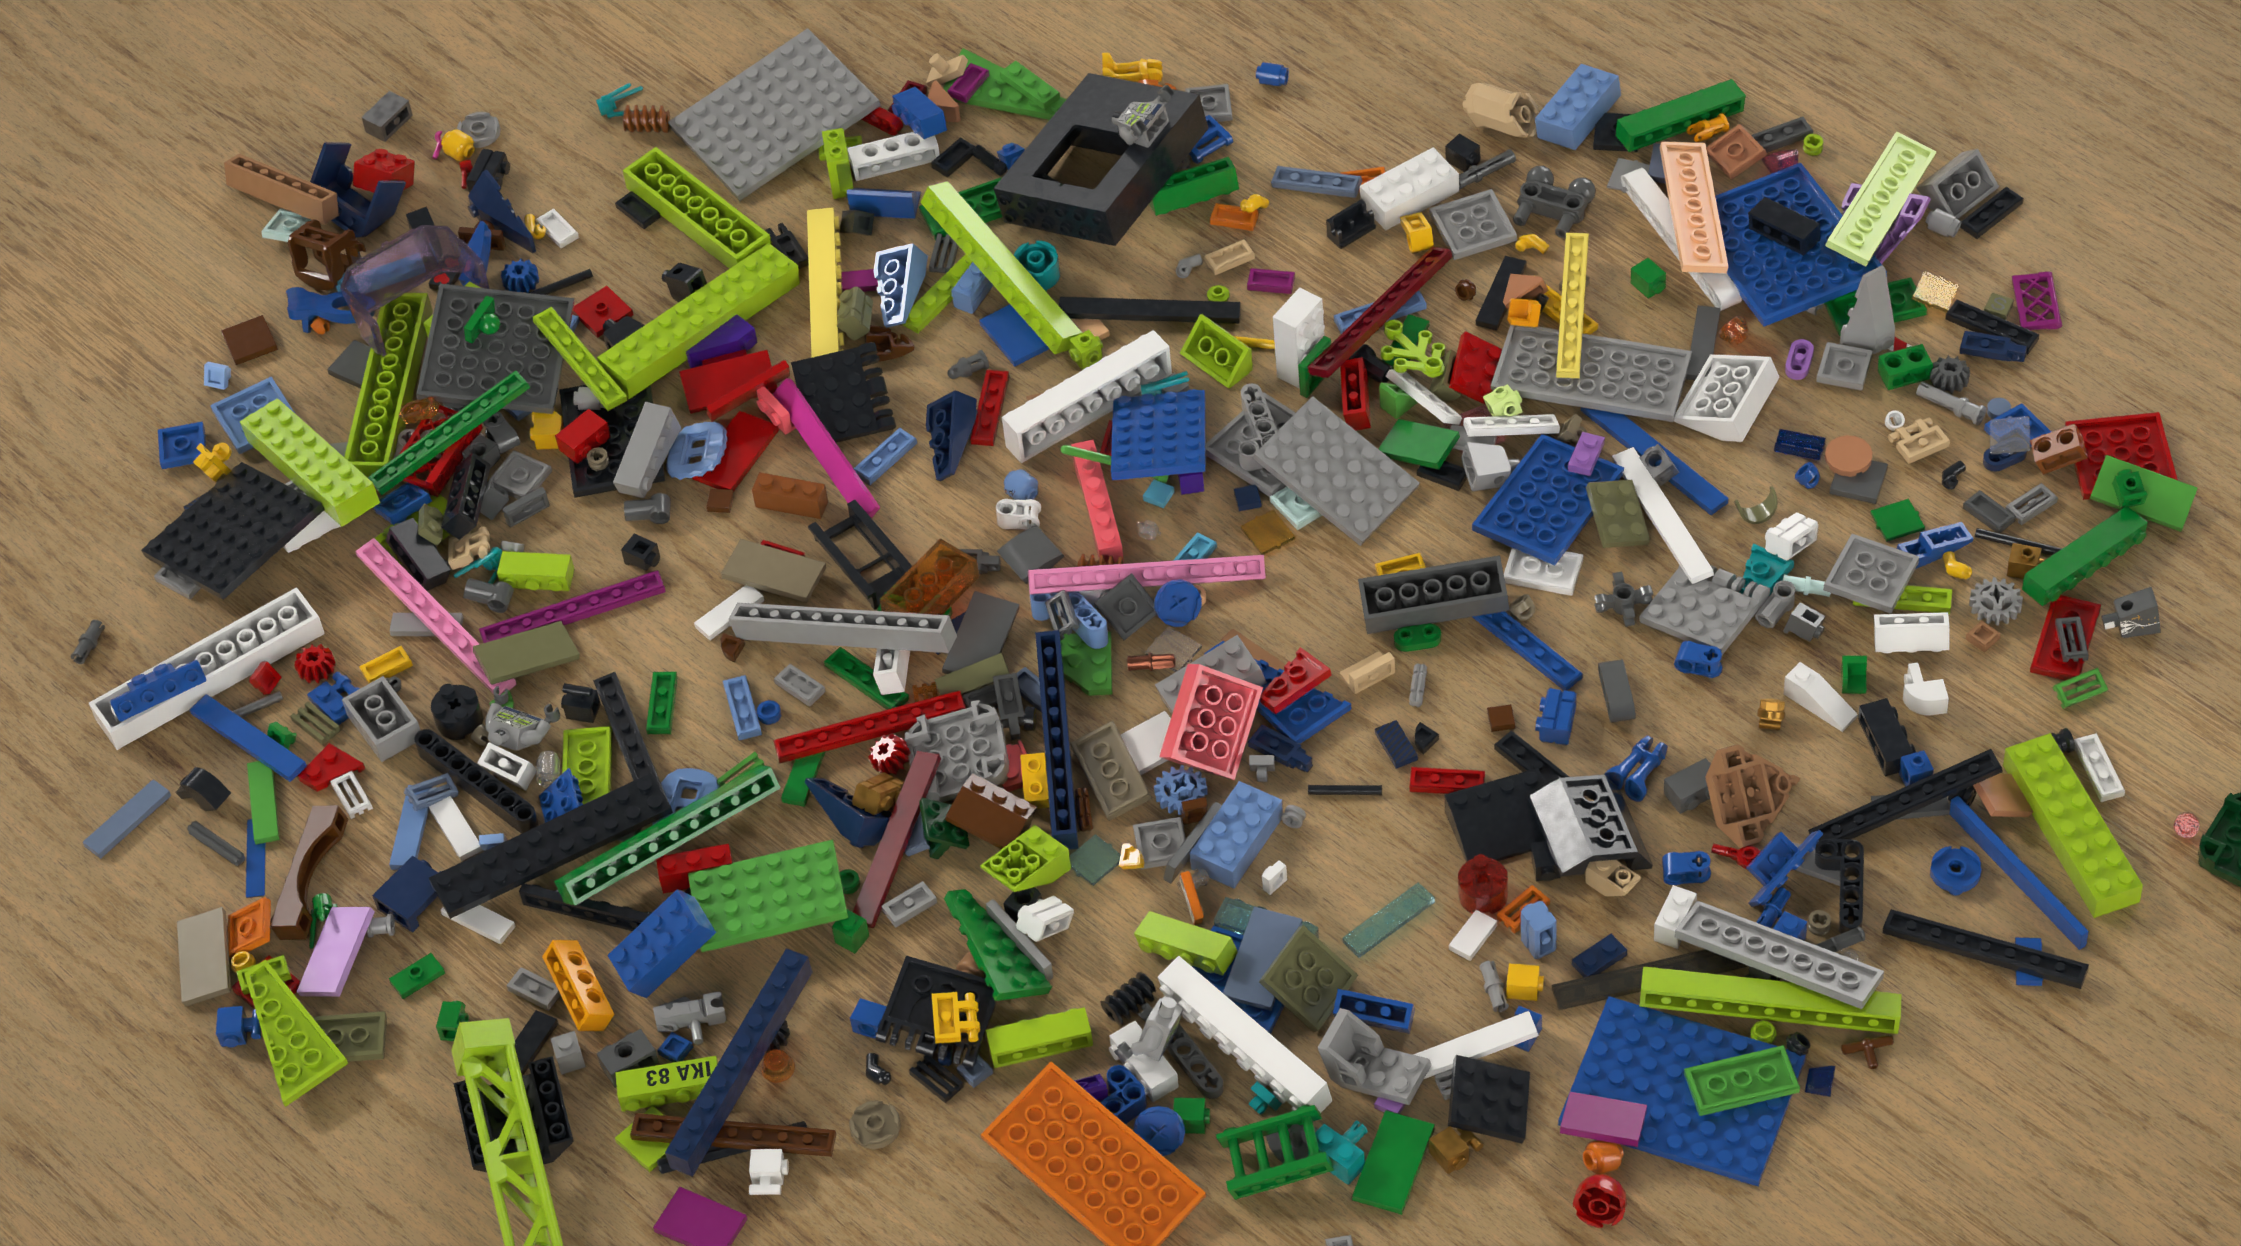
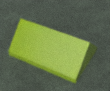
(1217, 352)

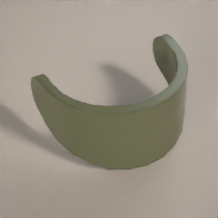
(1761, 512)

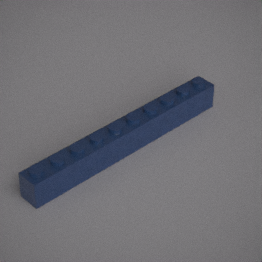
(1056, 738)
(738, 1062)

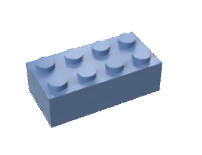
(1577, 106)
(1236, 834)

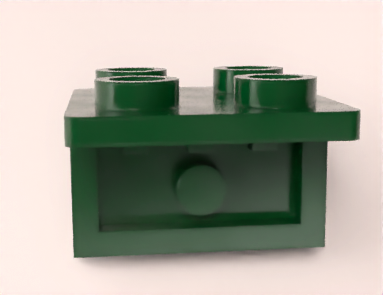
(938, 830)

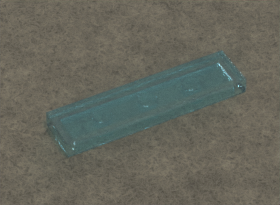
(1388, 920)

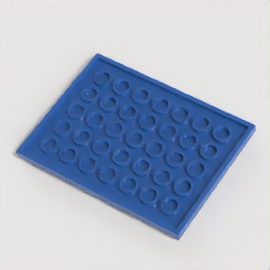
(1771, 276)
(1642, 1060)

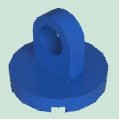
(1177, 603)
(1160, 1129)

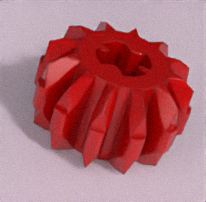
(315, 663)
(889, 754)

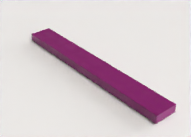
(579, 607)

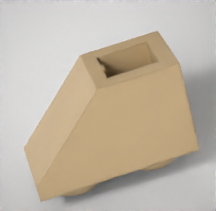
(1611, 877)

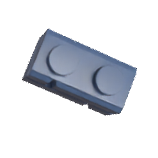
(971, 289)
(1538, 929)

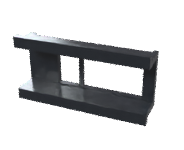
(878, 541)

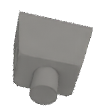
(1486, 465)

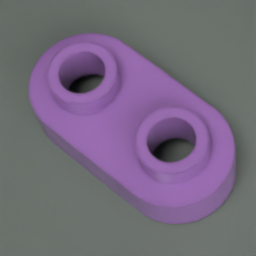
(1799, 359)

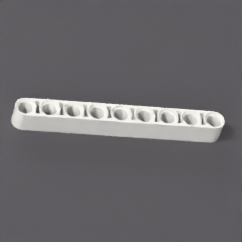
(1657, 210)

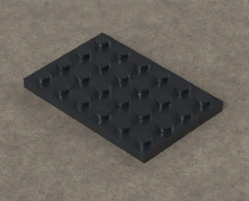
(621, 425)

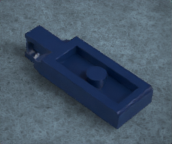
(1992, 347)
(1284, 749)

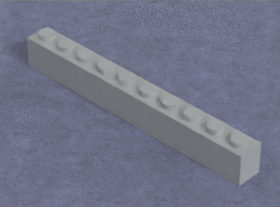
(843, 627)

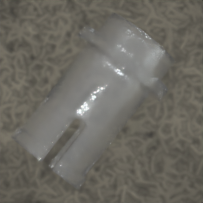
(1199, 878)

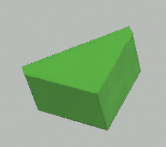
(1395, 400)

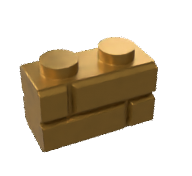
(877, 793)

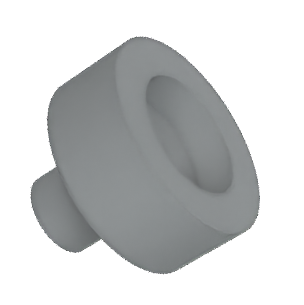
(512, 547)

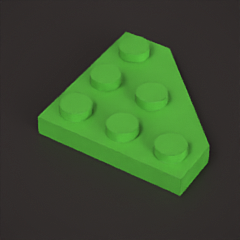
(1087, 666)

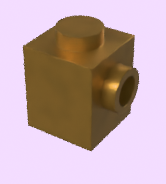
(2023, 559)

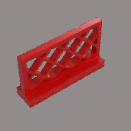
(449, 459)

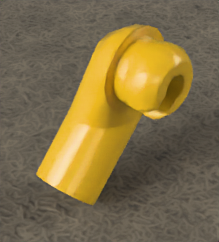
(535, 230)
(1531, 241)

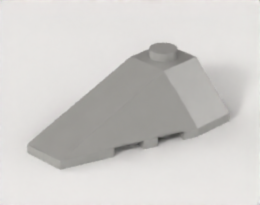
(1871, 319)

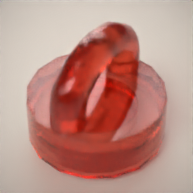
(2186, 825)

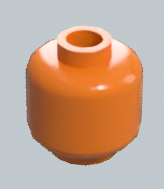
(1602, 1156)

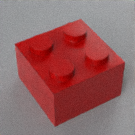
(382, 167)

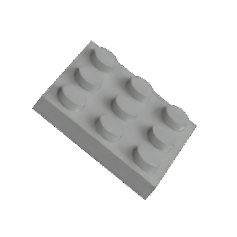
(1473, 224)
(1871, 573)

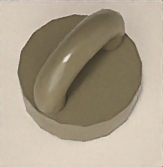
(1522, 604)

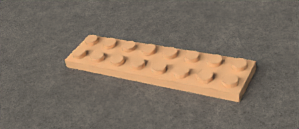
(1693, 207)

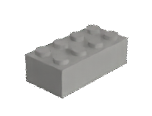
(1230, 658)

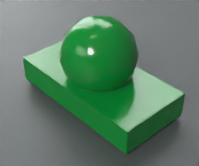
(482, 321)

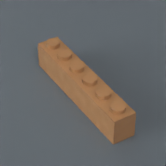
(281, 189)

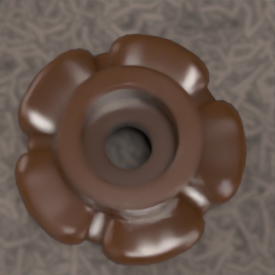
(1465, 290)

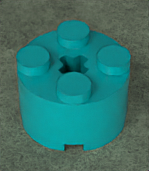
(1041, 262)

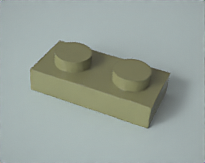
(430, 524)

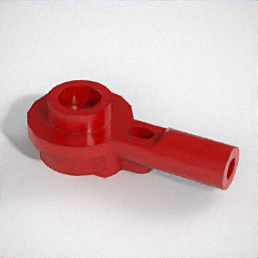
(1743, 855)

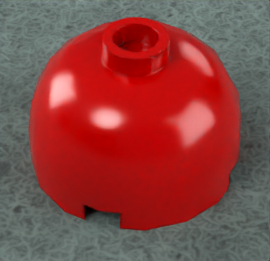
(1600, 1200)

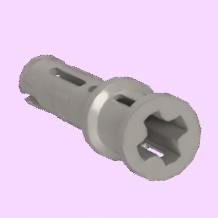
(1960, 406)

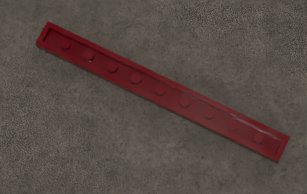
(1379, 312)

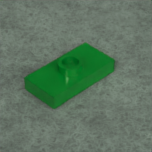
(417, 975)

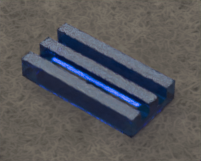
(1800, 442)

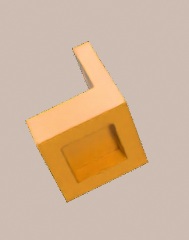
(1524, 312)

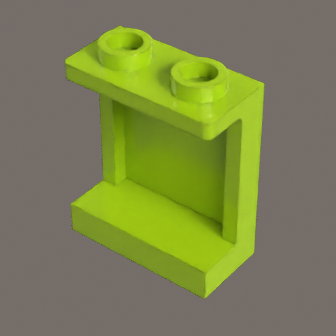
(837, 162)

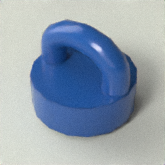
(1806, 474)

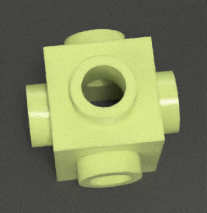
(1503, 402)

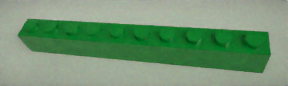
(667, 835)

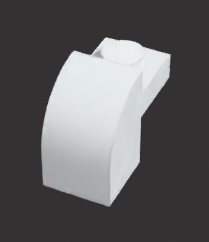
(1922, 696)

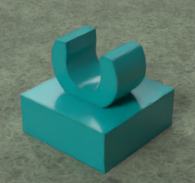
(1263, 1099)

